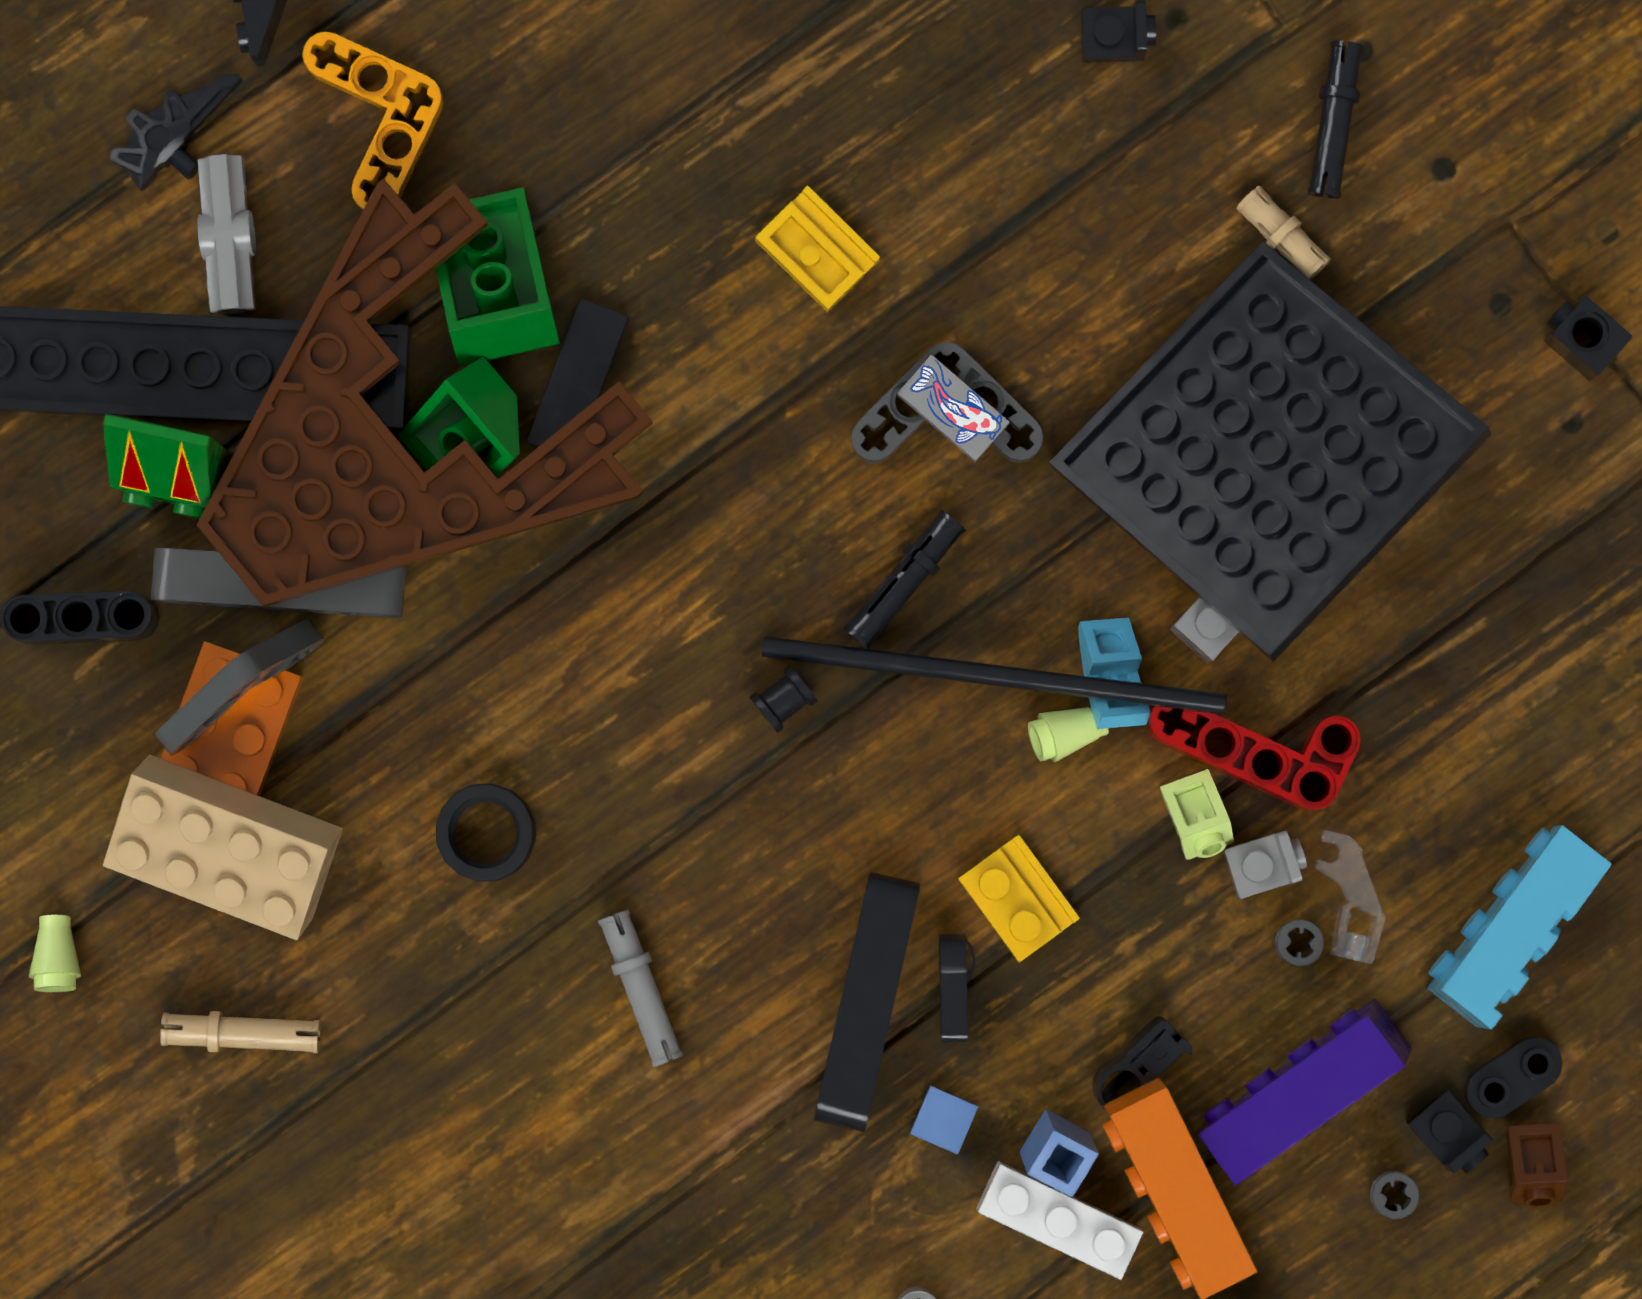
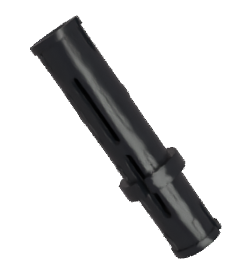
(1335, 119)
(905, 578)

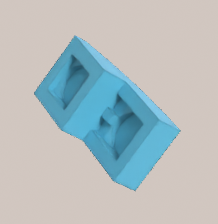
(1112, 653)

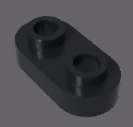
(1513, 1076)

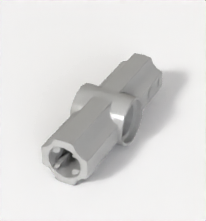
(226, 234)

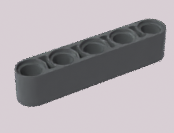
(208, 580)

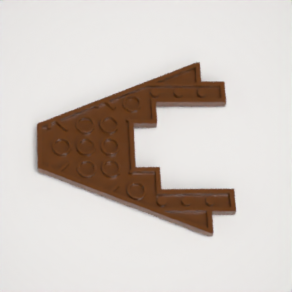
(328, 488)

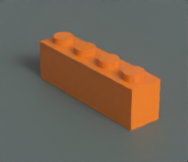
(1179, 1189)

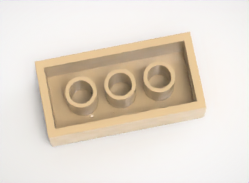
(222, 847)

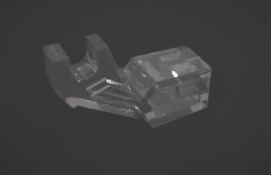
(1352, 876)

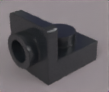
(1117, 33)
(1451, 1133)

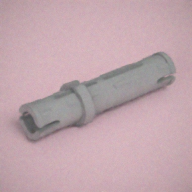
(640, 987)

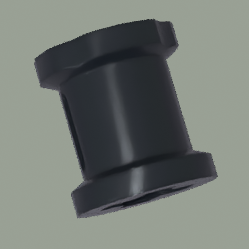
(783, 699)

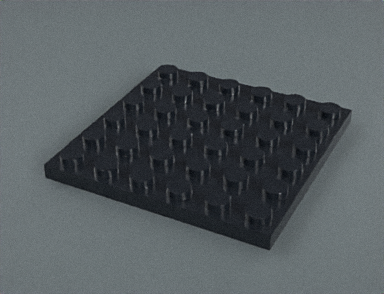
(1269, 450)

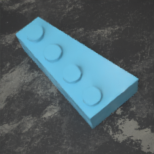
(1517, 925)

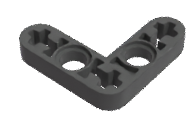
(973, 376)
(234, 680)

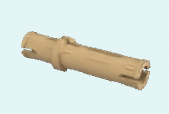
(240, 1032)

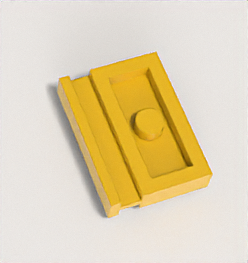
(817, 249)
(1018, 898)

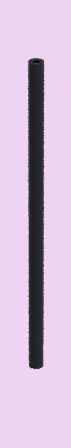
(995, 675)

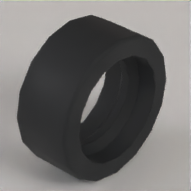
(455, 808)

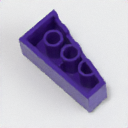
(1305, 1091)

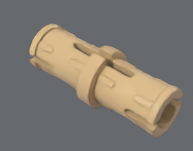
(1283, 233)

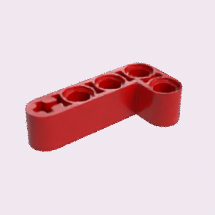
(1247, 743)

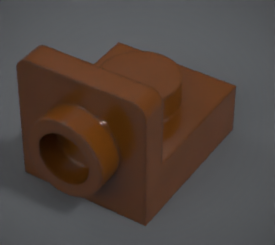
(1536, 1164)

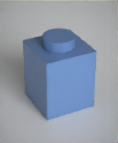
(1058, 1153)

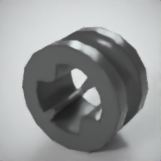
(1315, 944)
(1379, 1200)

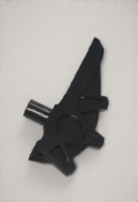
(164, 133)

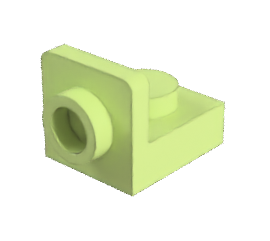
(1198, 815)

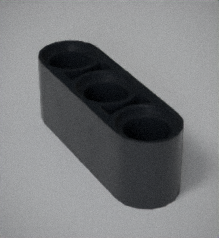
(55, 615)

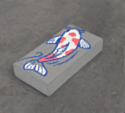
(953, 408)

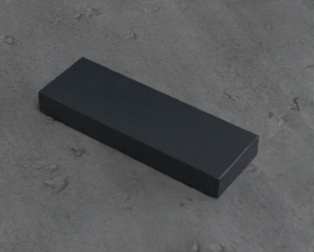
(579, 368)

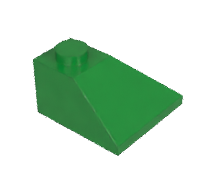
(468, 407)

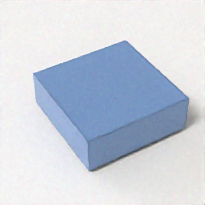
(944, 1119)

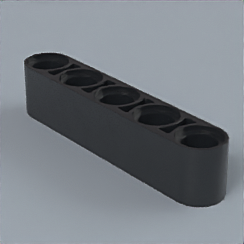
(867, 1001)

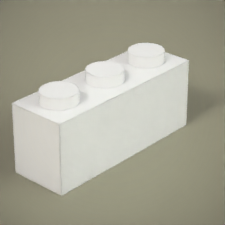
(1059, 1220)

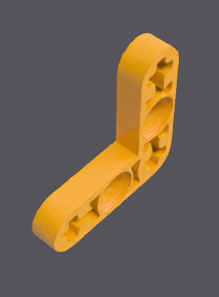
(390, 98)

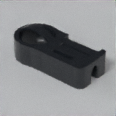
(954, 986)
(1143, 1056)

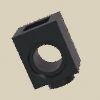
(1609, 337)

